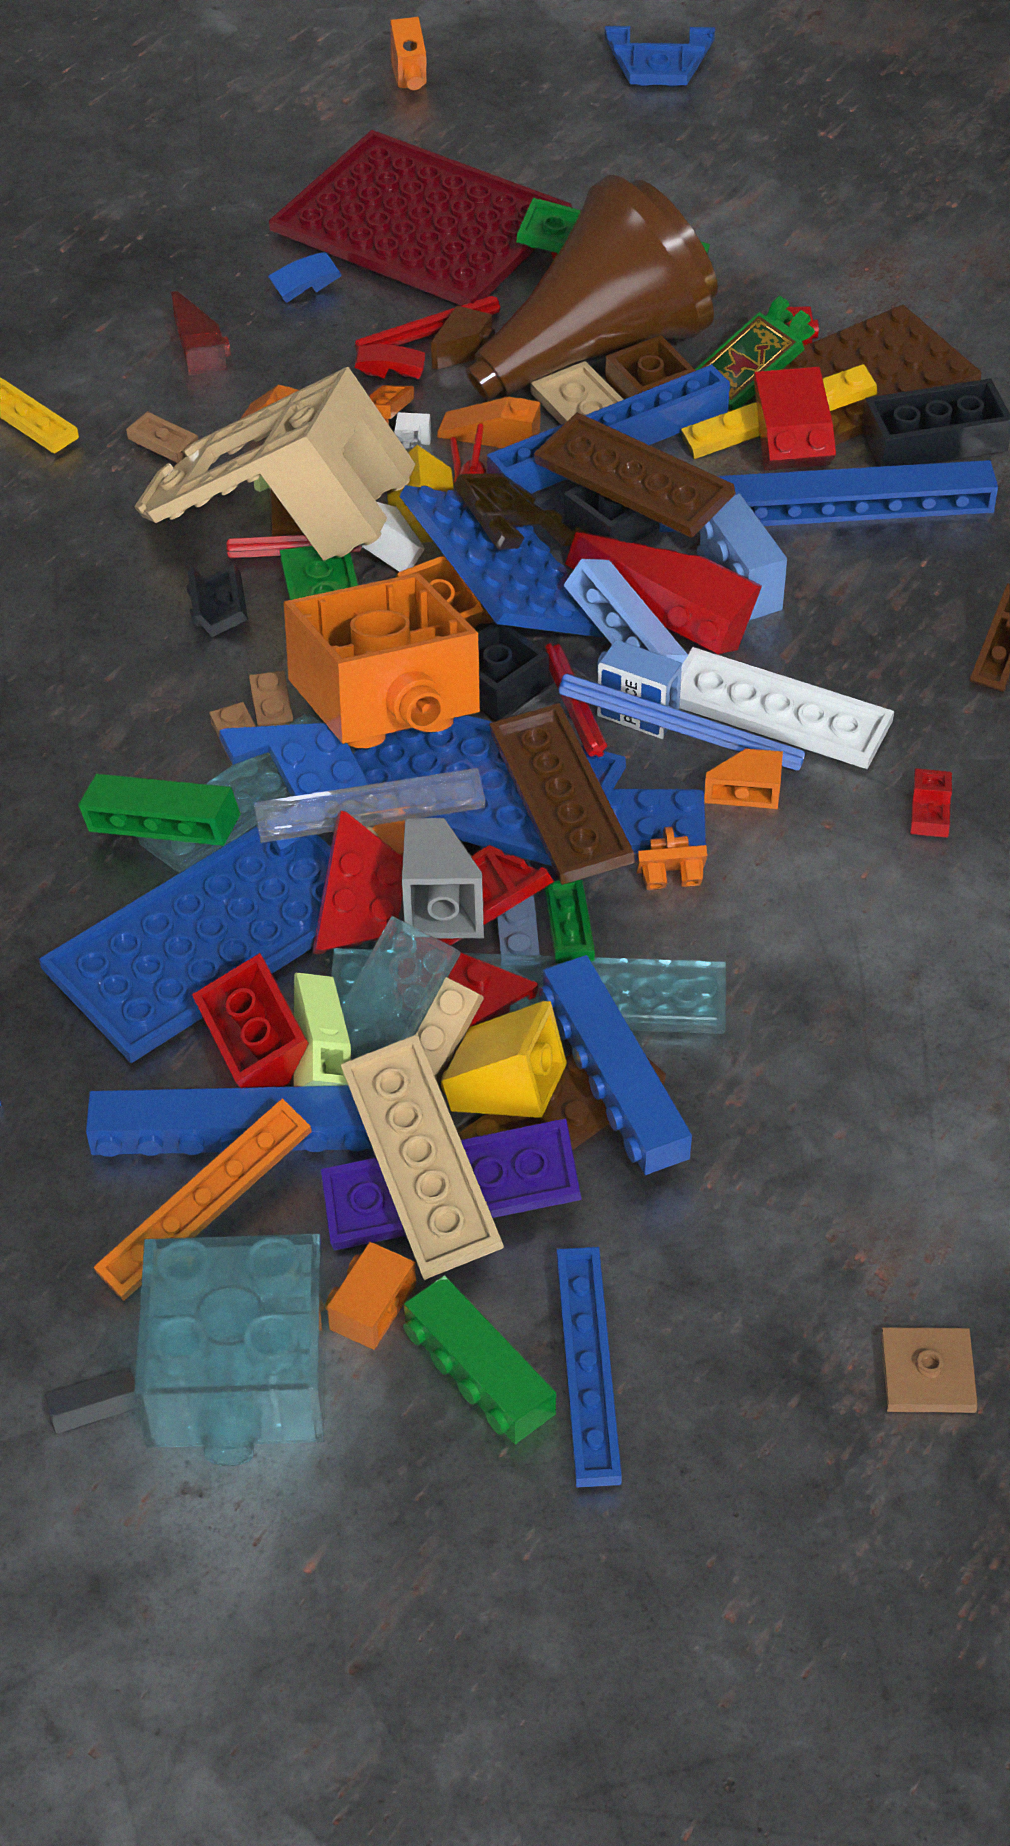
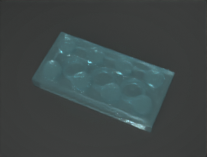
(395, 987)

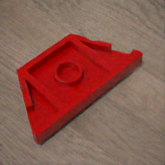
(505, 882)
(359, 887)
(495, 984)

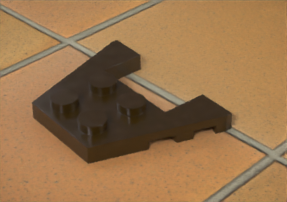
(503, 503)

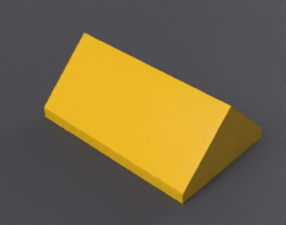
(427, 472)

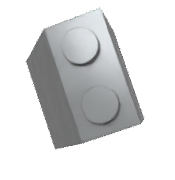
(440, 882)

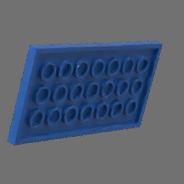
(467, 746)
(149, 957)

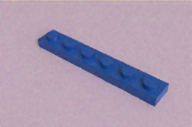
(588, 1368)

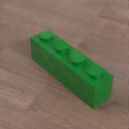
(159, 809)
(479, 1360)

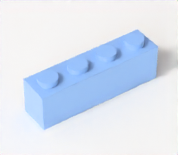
(619, 609)

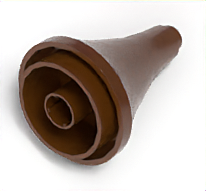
(616, 282)

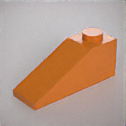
(503, 419)

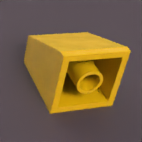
(507, 1064)

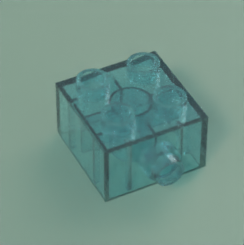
(232, 1343)

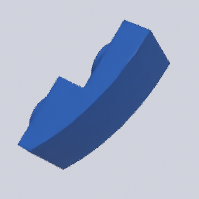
(300, 275)

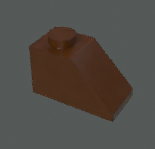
(461, 337)

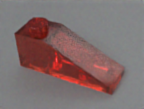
(199, 337)

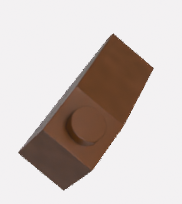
(993, 662)

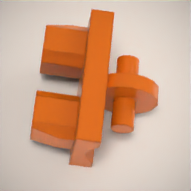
(669, 855)

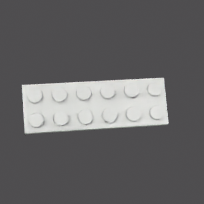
(783, 708)

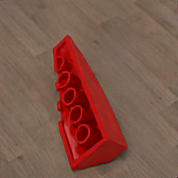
(681, 589)

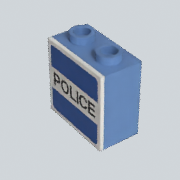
(641, 675)

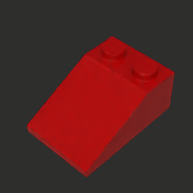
(794, 418)

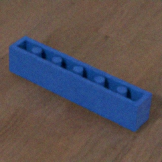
(616, 1066)

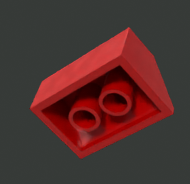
(253, 1025)

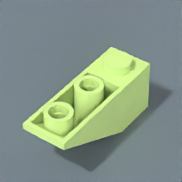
(323, 1024)

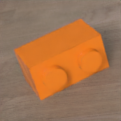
(370, 1295)

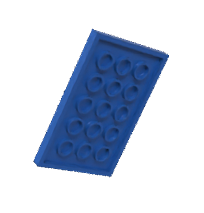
(513, 585)

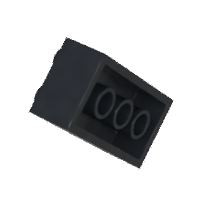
(936, 424)

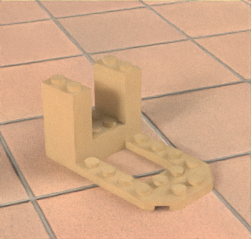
(322, 460)

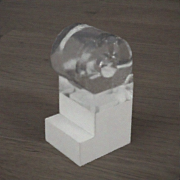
(413, 429)

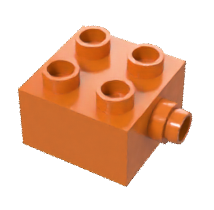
(382, 659)

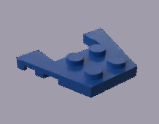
(659, 62)
(305, 756)

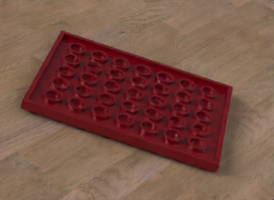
(414, 218)

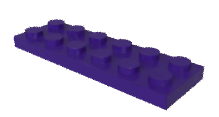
(513, 1168)

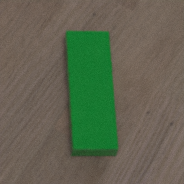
(569, 921)

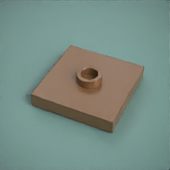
(928, 1370)

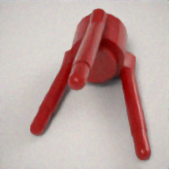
(472, 466)

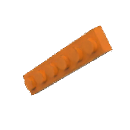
(207, 1193)

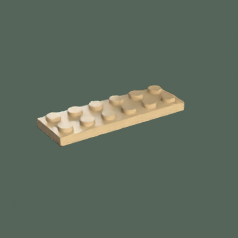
(421, 1157)

